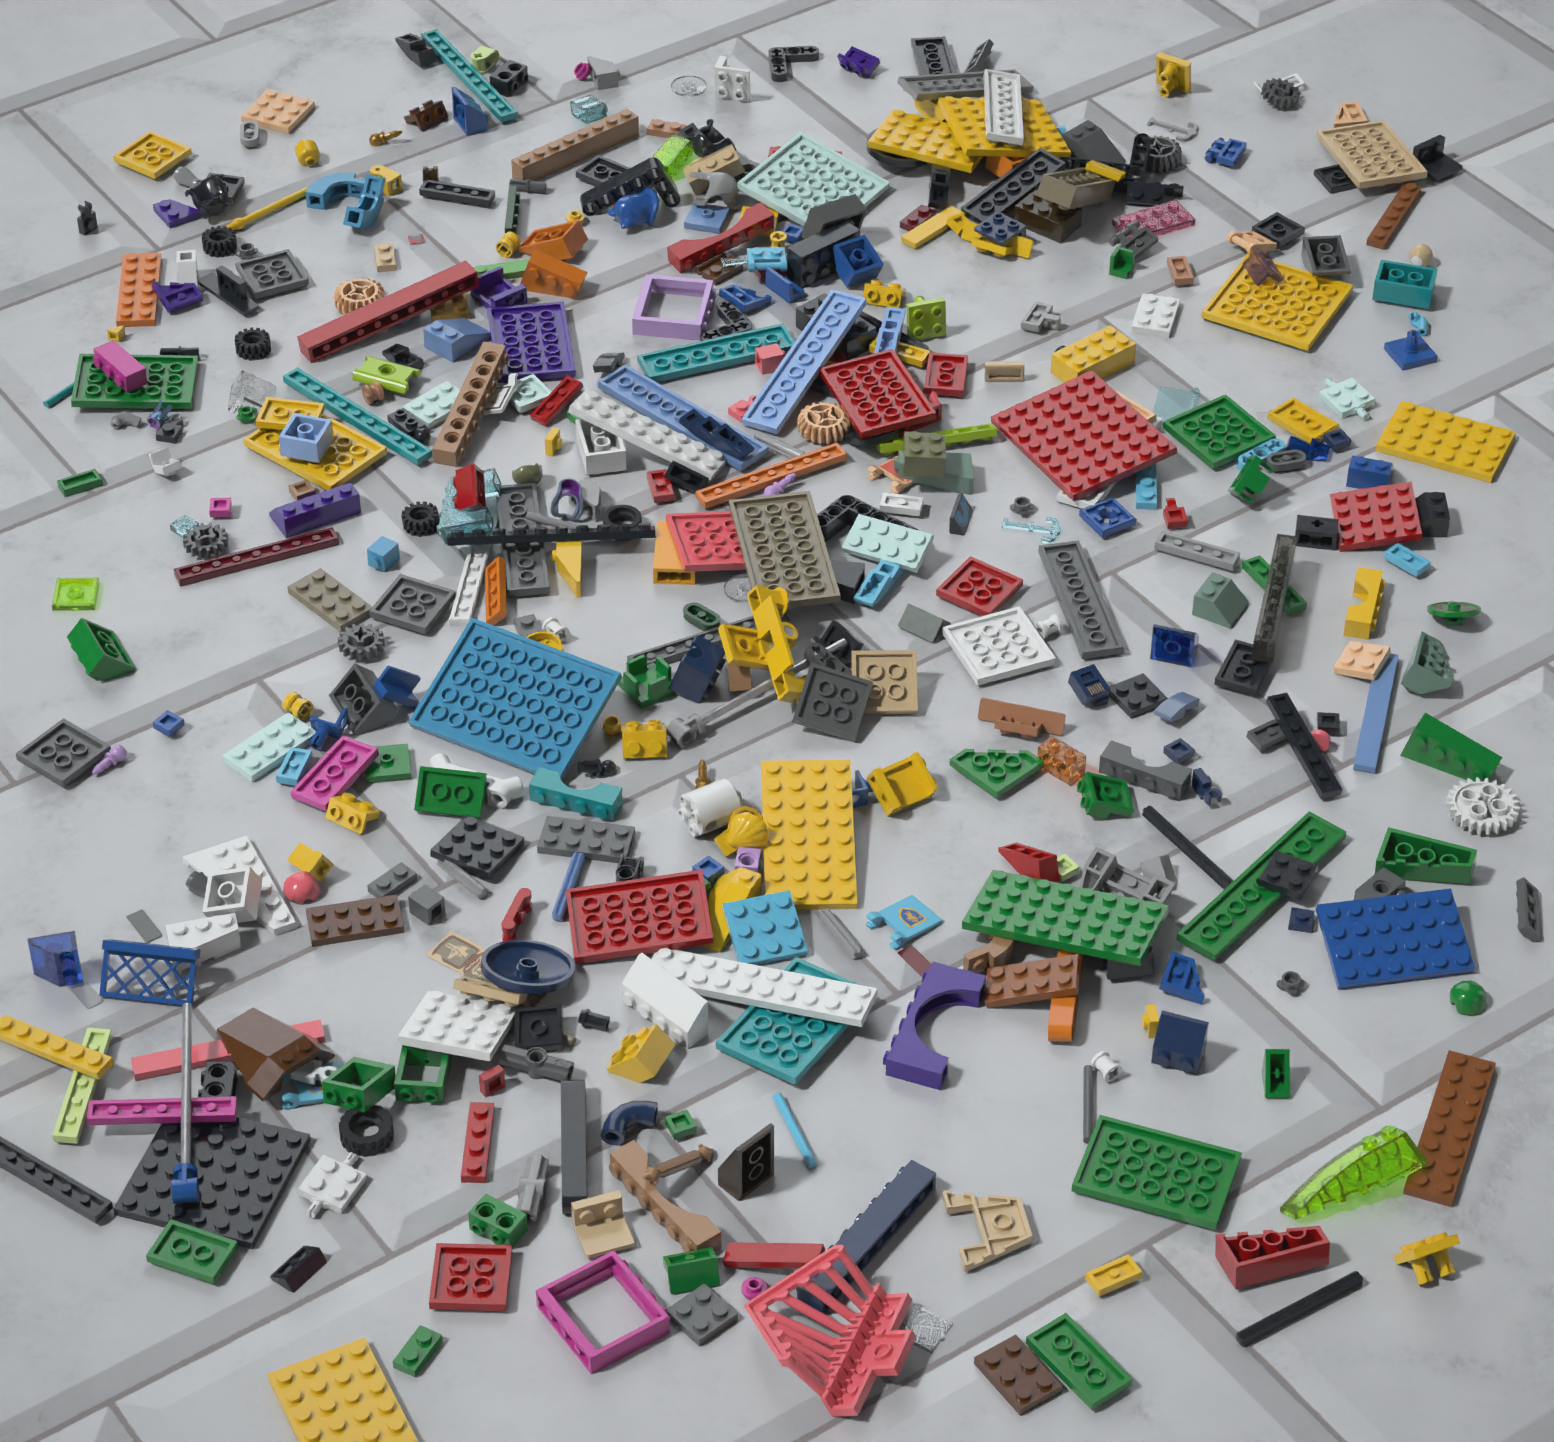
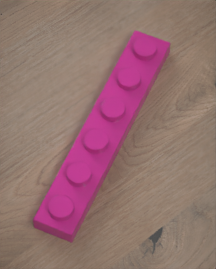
(160, 1111)

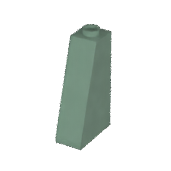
(957, 474)

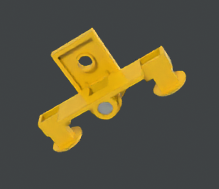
(768, 645)

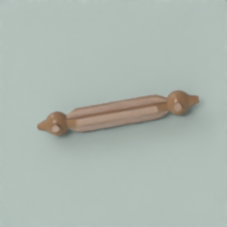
(678, 1164)

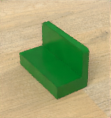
(691, 1269)

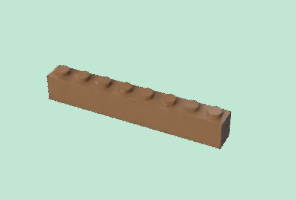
(576, 146)

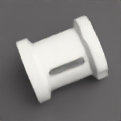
(1057, 627)
(555, 628)
(1106, 1066)

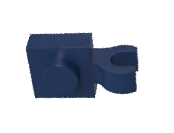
(1203, 786)

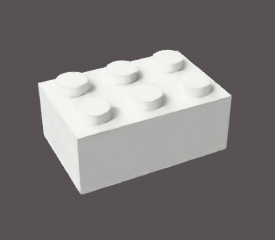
(599, 449)

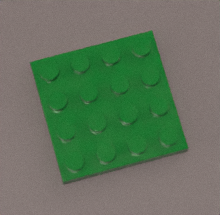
(1218, 431)

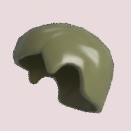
(528, 474)

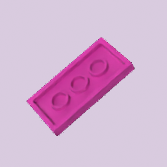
(334, 772)

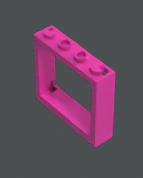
(585, 1276)

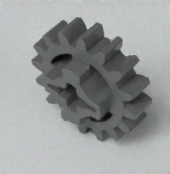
(1280, 93)
(204, 540)
(361, 641)

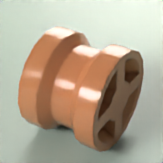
(372, 392)

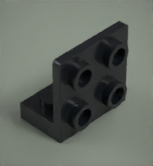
(1433, 159)

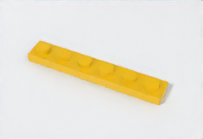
(54, 1047)

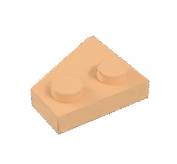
(1349, 114)

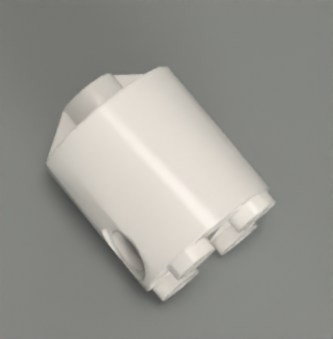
(709, 806)

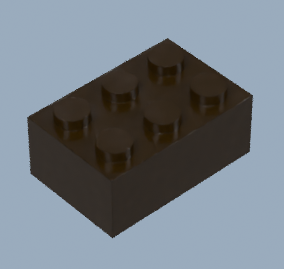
(1047, 218)

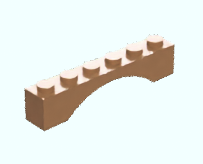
(689, 1229)

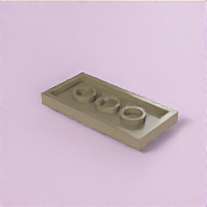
(330, 600)

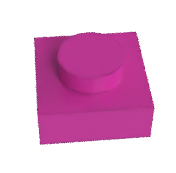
(220, 507)

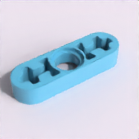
(1266, 448)

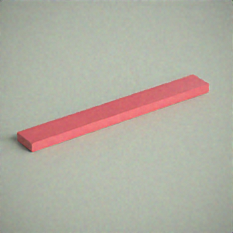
(213, 1051)

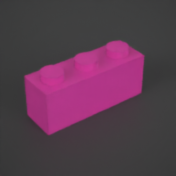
(120, 366)

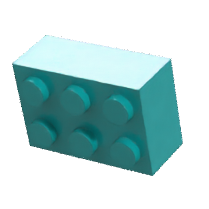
(1404, 284)

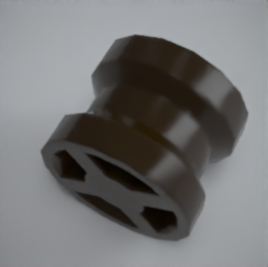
(430, 173)

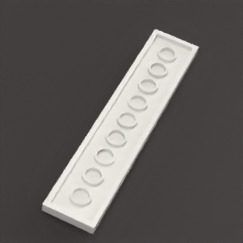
(769, 987)

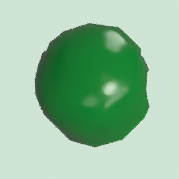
(1468, 997)

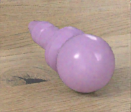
(777, 488)
(116, 754)

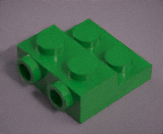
(1104, 796)

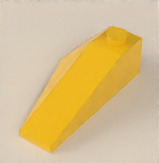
(729, 887)

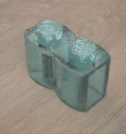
(588, 109)

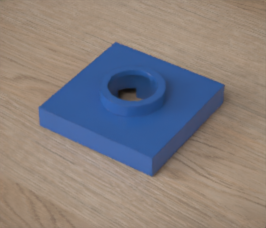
(1107, 509)

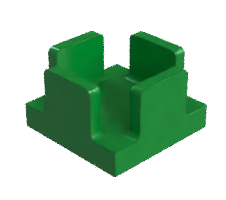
(1251, 479)
(645, 682)

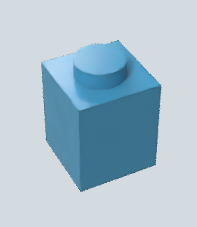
(383, 554)

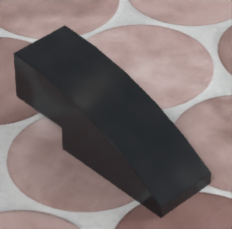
(416, 49)

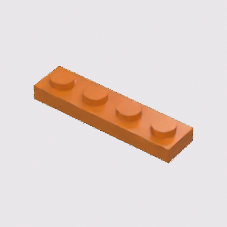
(495, 591)

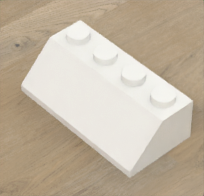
(666, 1001)

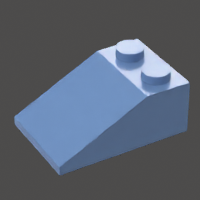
(453, 337)

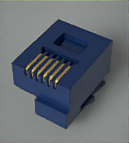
(1089, 686)

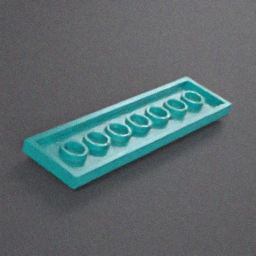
(712, 353)

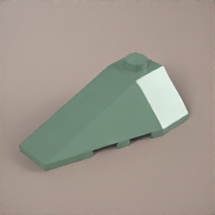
(1427, 668)

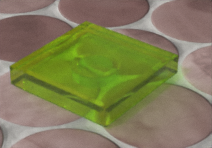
(75, 594)

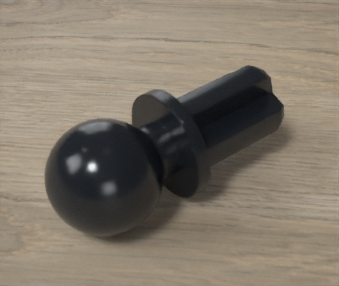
(606, 768)

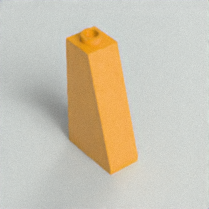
(666, 565)

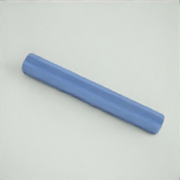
(570, 881)

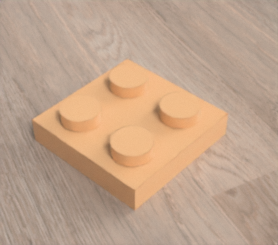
(1362, 660)

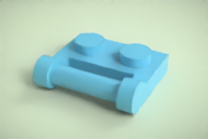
(763, 258)

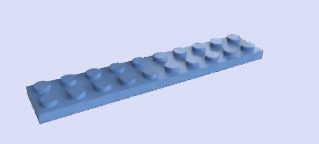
(667, 408)

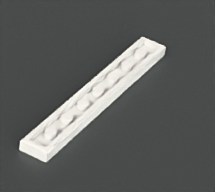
(471, 582)

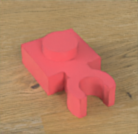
(740, 408)

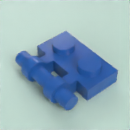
(1226, 152)

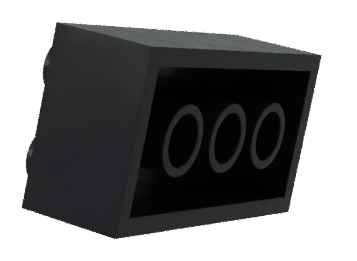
(814, 256)
(855, 341)

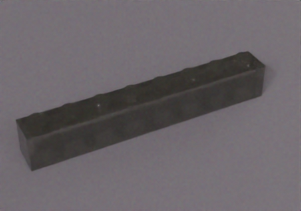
(1274, 598)

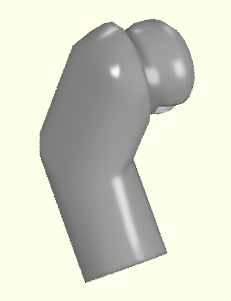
(123, 418)

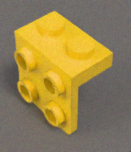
(644, 739)

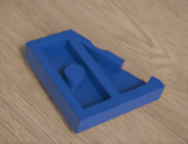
(743, 298)
(1182, 979)

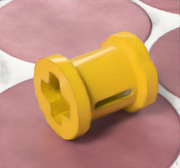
(780, 242)

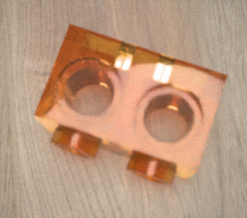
(1062, 760)

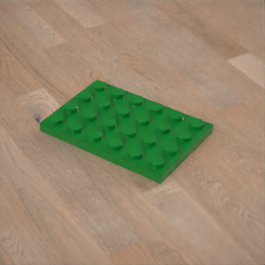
(168, 379)
(1157, 1172)

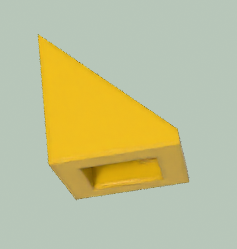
(116, 333)

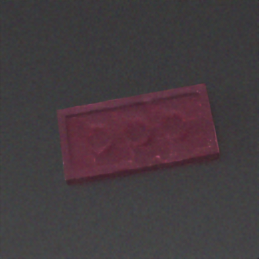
(1158, 219)

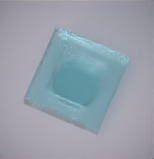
(182, 524)

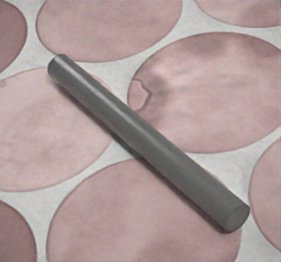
(1087, 1103)

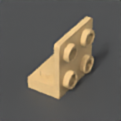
(601, 1224)

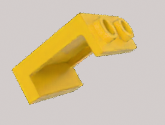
(902, 784)

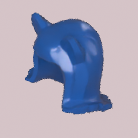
(636, 208)

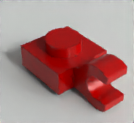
(1174, 516)

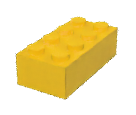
(1100, 352)

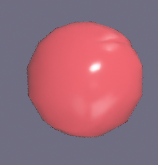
(301, 887)

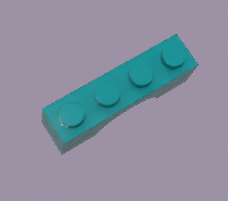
(600, 801)

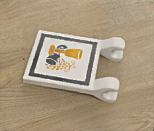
(502, 395)

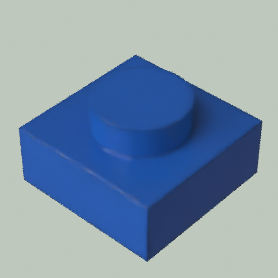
(793, 233)
(168, 723)
(710, 868)

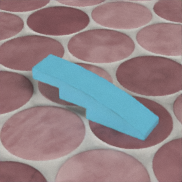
(878, 582)

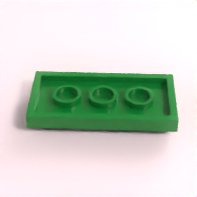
(1079, 1361)

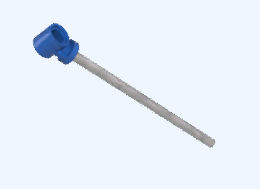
(185, 1182)

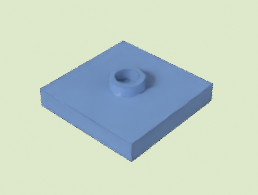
(707, 218)

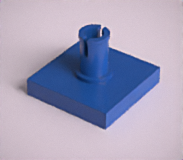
(1410, 351)

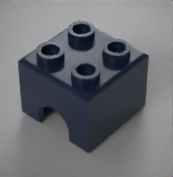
(698, 669)

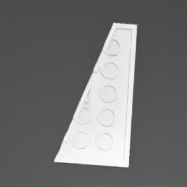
(239, 853)

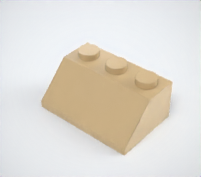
(722, 161)

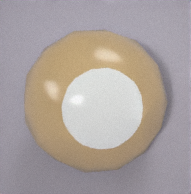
(1421, 255)

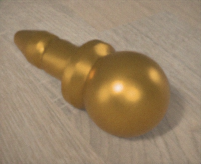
(378, 139)
(702, 779)

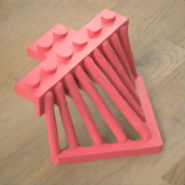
(868, 1346)

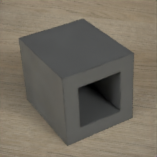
(426, 904)

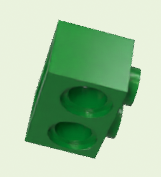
(497, 1221)

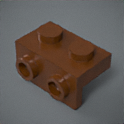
(428, 115)

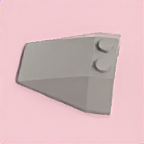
(1105, 875)

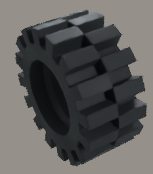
(219, 241)
(252, 344)
(428, 515)

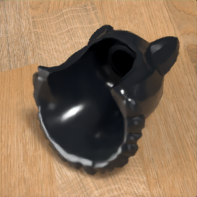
(708, 140)
(210, 196)

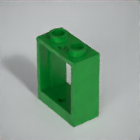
(374, 1076)
(429, 1091)

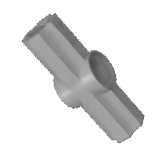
(532, 1187)

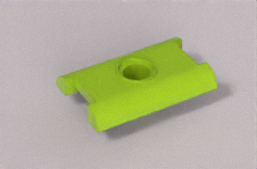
(389, 374)

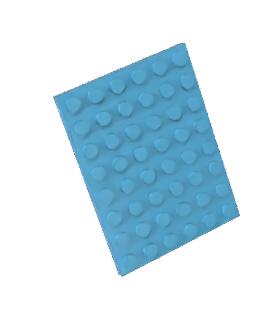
(515, 699)

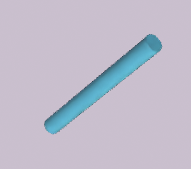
(795, 1131)

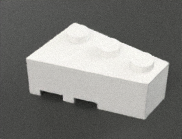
(213, 935)

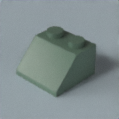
(1219, 601)

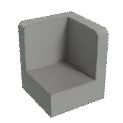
(1161, 866)

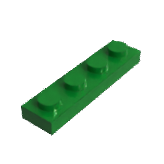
(1258, 570)

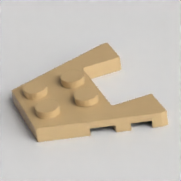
(999, 1222)

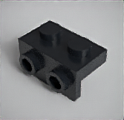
(835, 633)

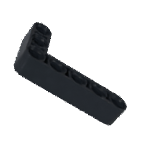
(1132, 169)
(631, 184)
(845, 511)

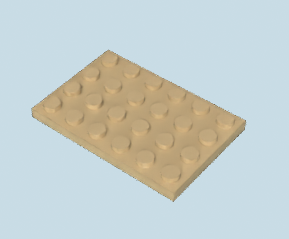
(1371, 154)

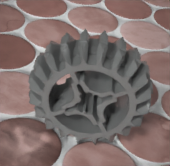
(1164, 154)

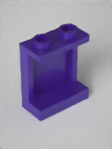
(498, 291)

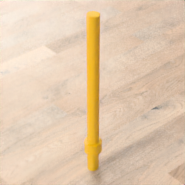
(239, 223)

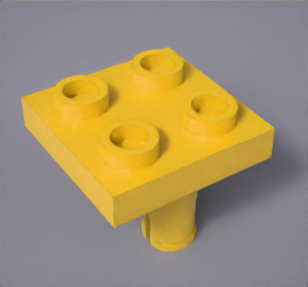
(1172, 74)
(1434, 1245)

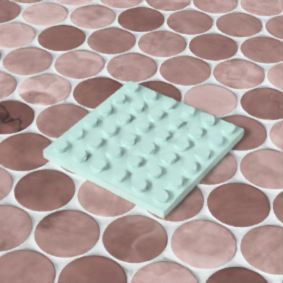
(808, 176)

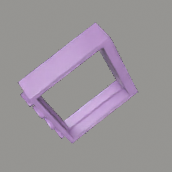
(671, 327)

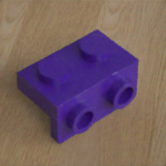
(859, 62)

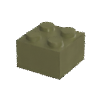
(924, 454)

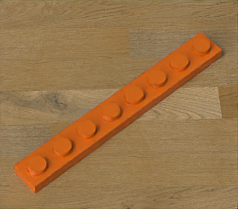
(767, 476)

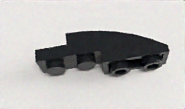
(938, 186)

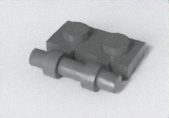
(1139, 242)

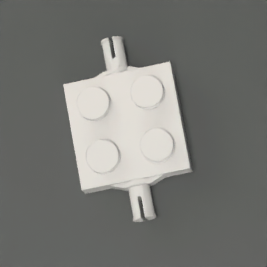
(331, 1184)

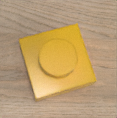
(956, 223)
(553, 442)
(1150, 1020)

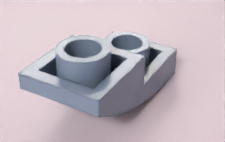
(1175, 707)

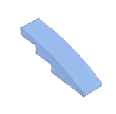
(890, 329)

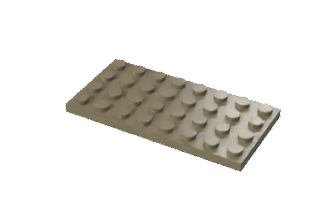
(785, 547)

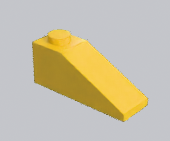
(569, 564)

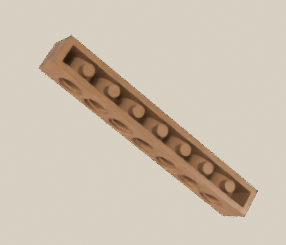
(470, 404)

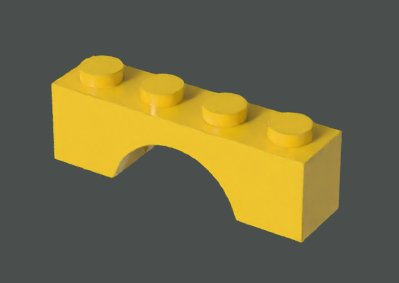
(1360, 617)

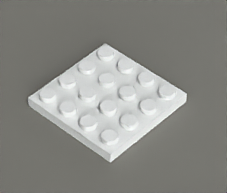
(998, 645)
(458, 1026)

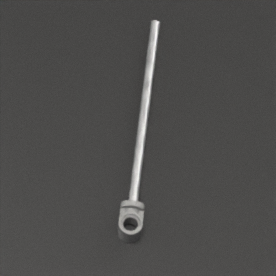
(685, 732)

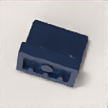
(1000, 228)

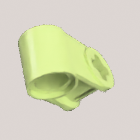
(484, 59)

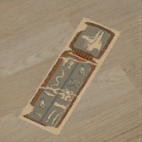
(464, 956)

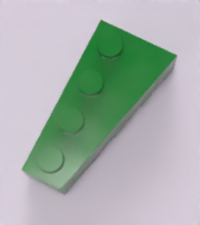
(1425, 858)

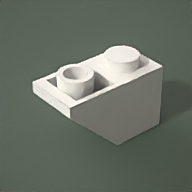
(187, 267)

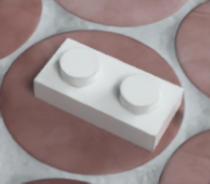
(901, 504)

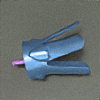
(155, 420)

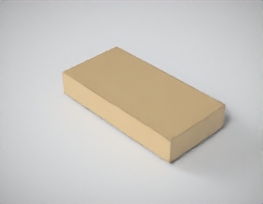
(1004, 370)

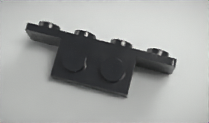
(1147, 193)
(229, 289)

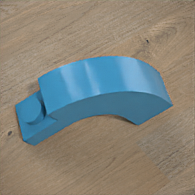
(333, 186)
(369, 205)

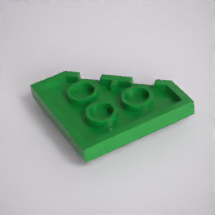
(996, 770)

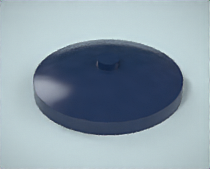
(527, 966)

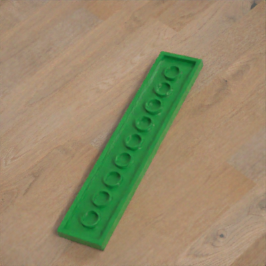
(1244, 901)

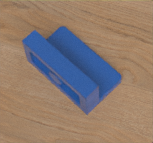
(783, 286)
(398, 686)

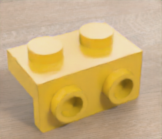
(883, 295)
(351, 812)

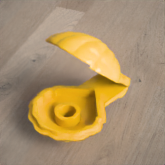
(744, 830)

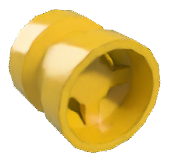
(508, 244)
(295, 704)

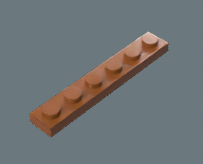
(1393, 215)

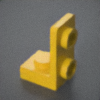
(310, 861)

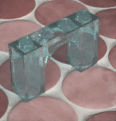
(472, 519)

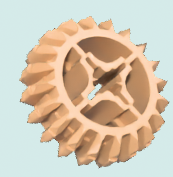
(356, 294)
(823, 423)

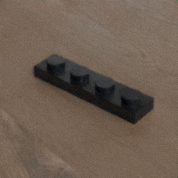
(457, 193)

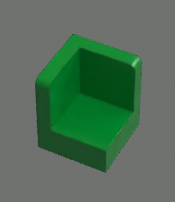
(1121, 262)

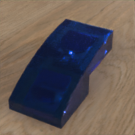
(1314, 450)

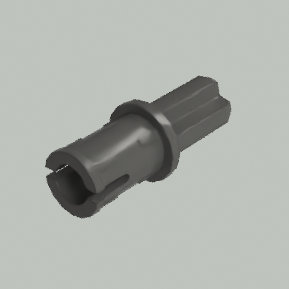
(529, 185)

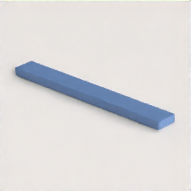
(1375, 717)

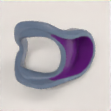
(571, 488)

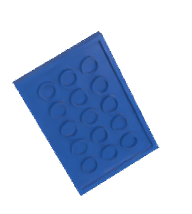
(1394, 938)

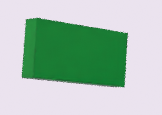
(79, 482)

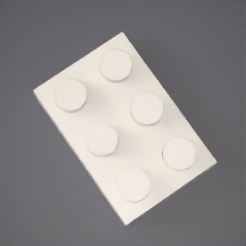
(1155, 315)

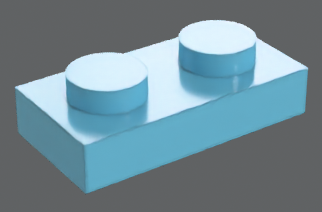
(1407, 559)
(294, 766)

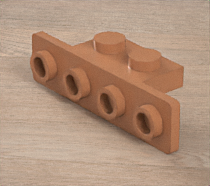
(1020, 718)

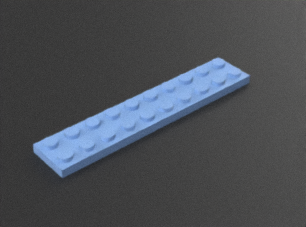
(803, 361)

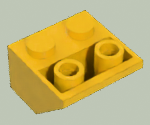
(641, 1054)

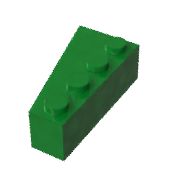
(1449, 750)

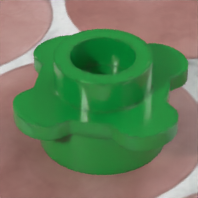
(246, 414)

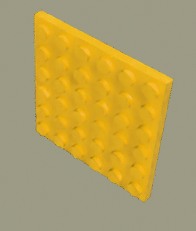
(967, 123)
(1284, 311)

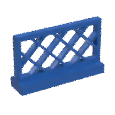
(150, 951)

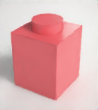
(768, 358)

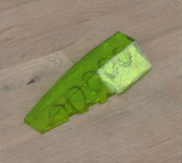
(1370, 1162)

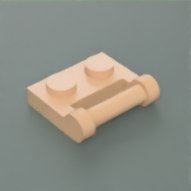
(1251, 241)

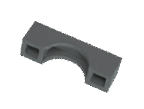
(1168, 780)

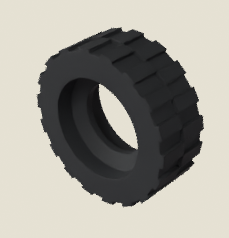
(366, 1145)

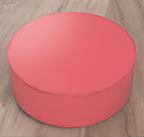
(1322, 739)

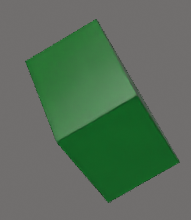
(1276, 1073)

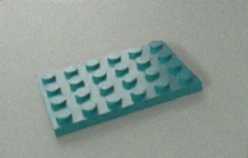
(779, 1040)

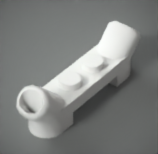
(497, 791)

